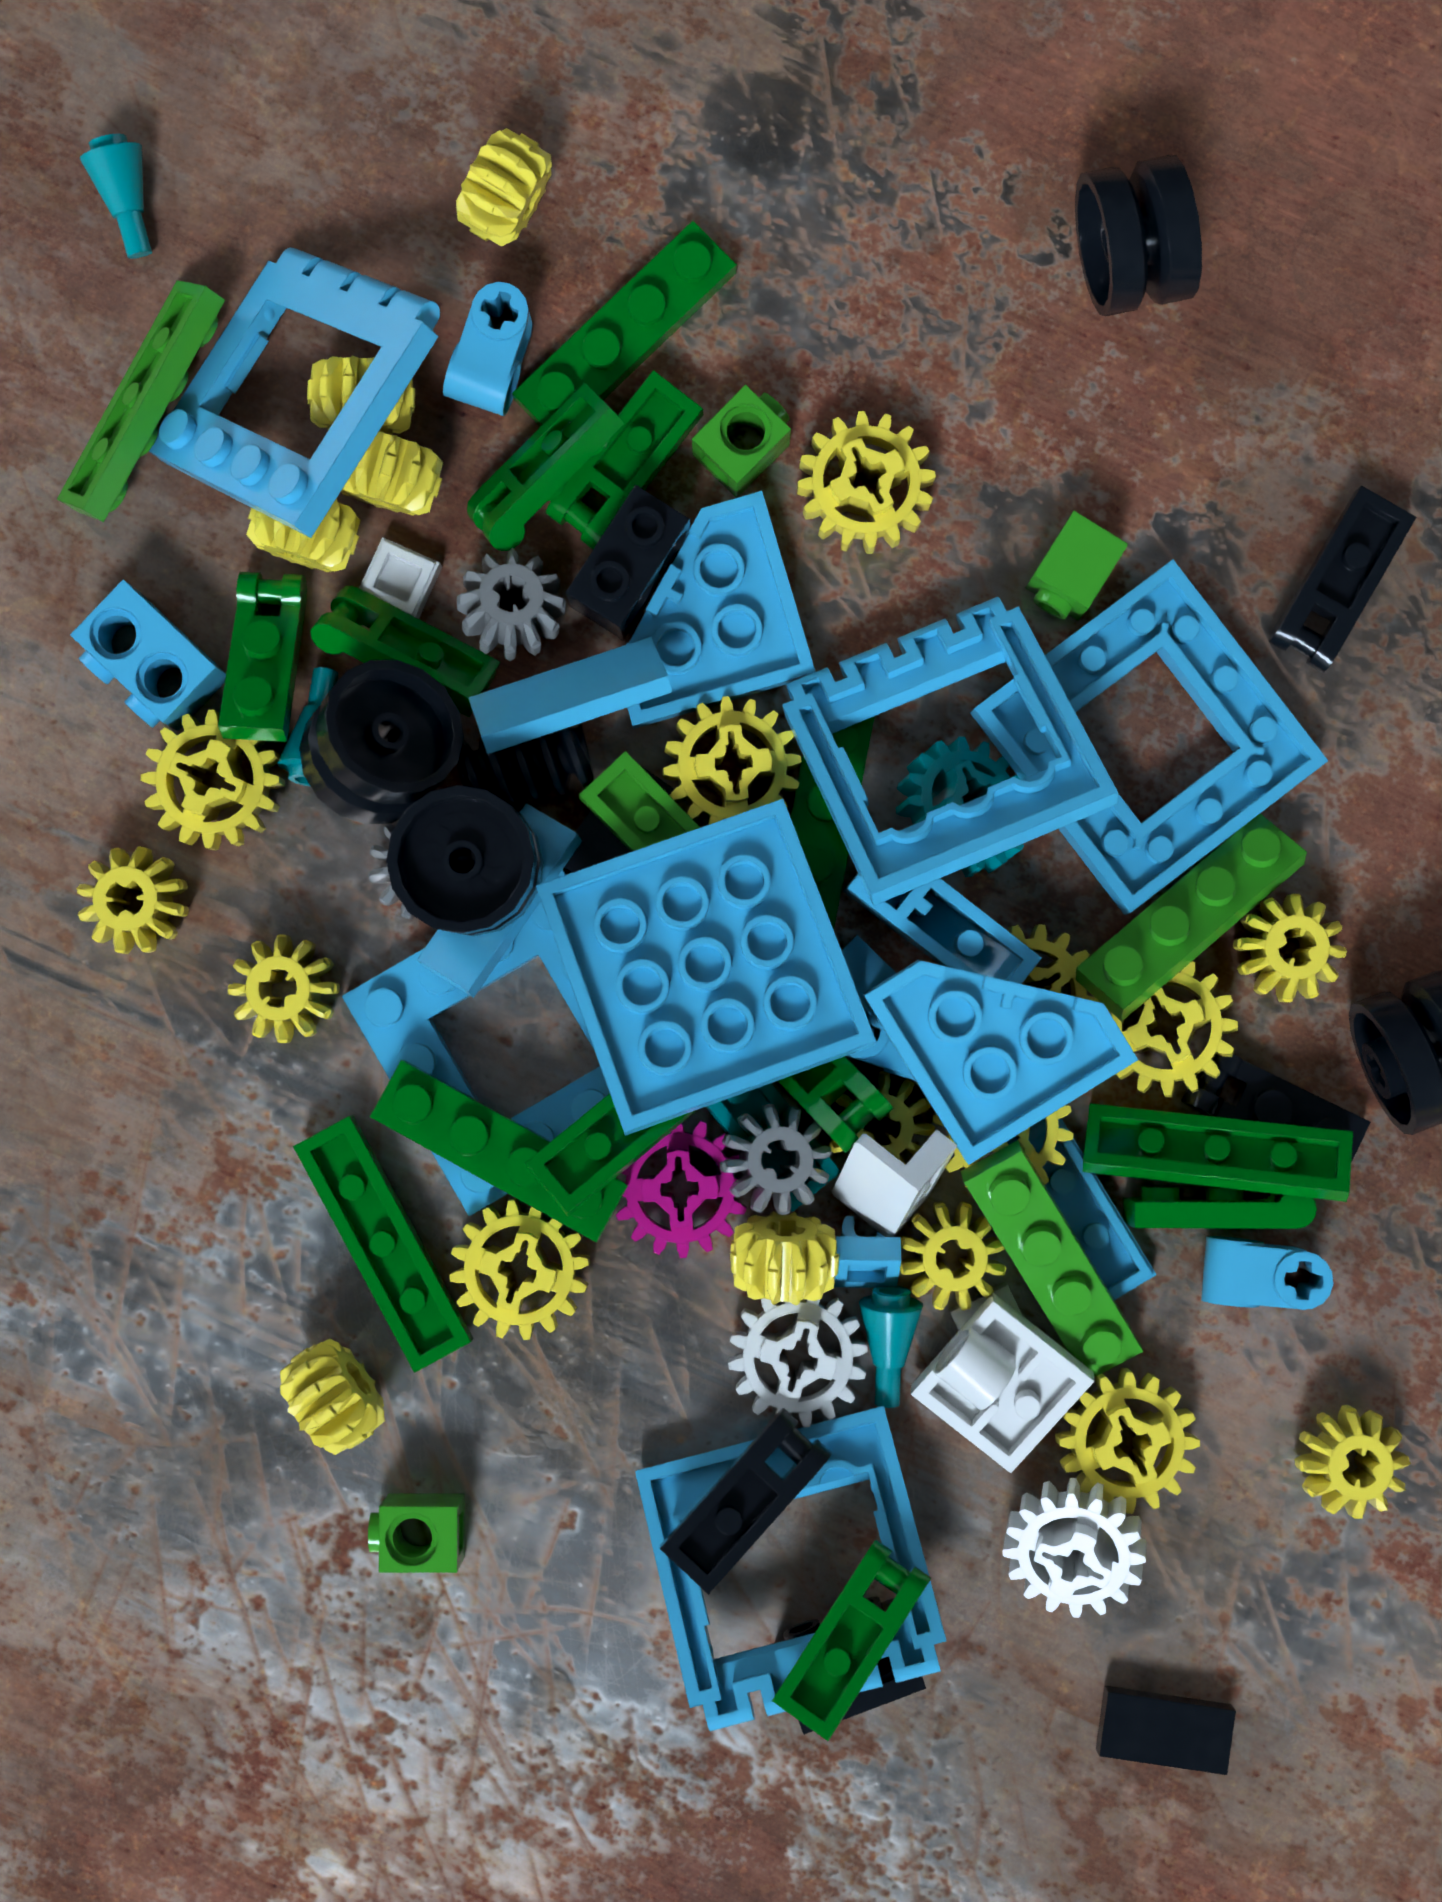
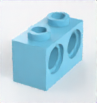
(156, 649)

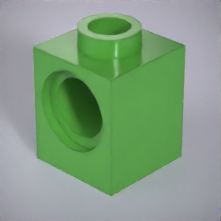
(737, 467)
(1075, 568)
(443, 1515)

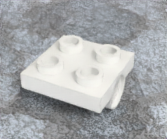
(1002, 1383)

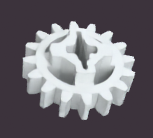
(825, 1365)
(1066, 1551)

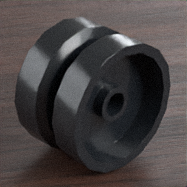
(1138, 235)
(380, 741)
(464, 822)
(1403, 1051)

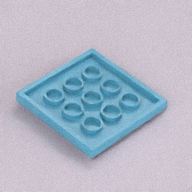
(705, 966)

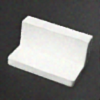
(885, 1188)

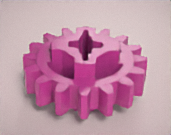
(710, 1187)

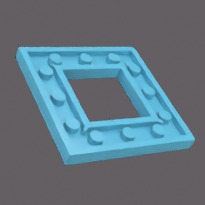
(1266, 739)
(397, 1022)

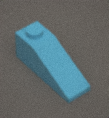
(951, 930)

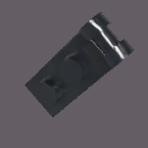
(1343, 577)
(1270, 1100)
(743, 1503)

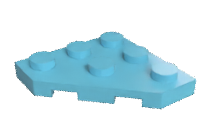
(723, 614)
(995, 1049)

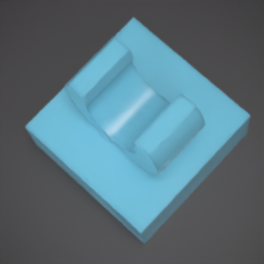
(866, 1260)

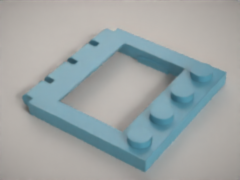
(257, 469)
(954, 833)
(860, 1452)

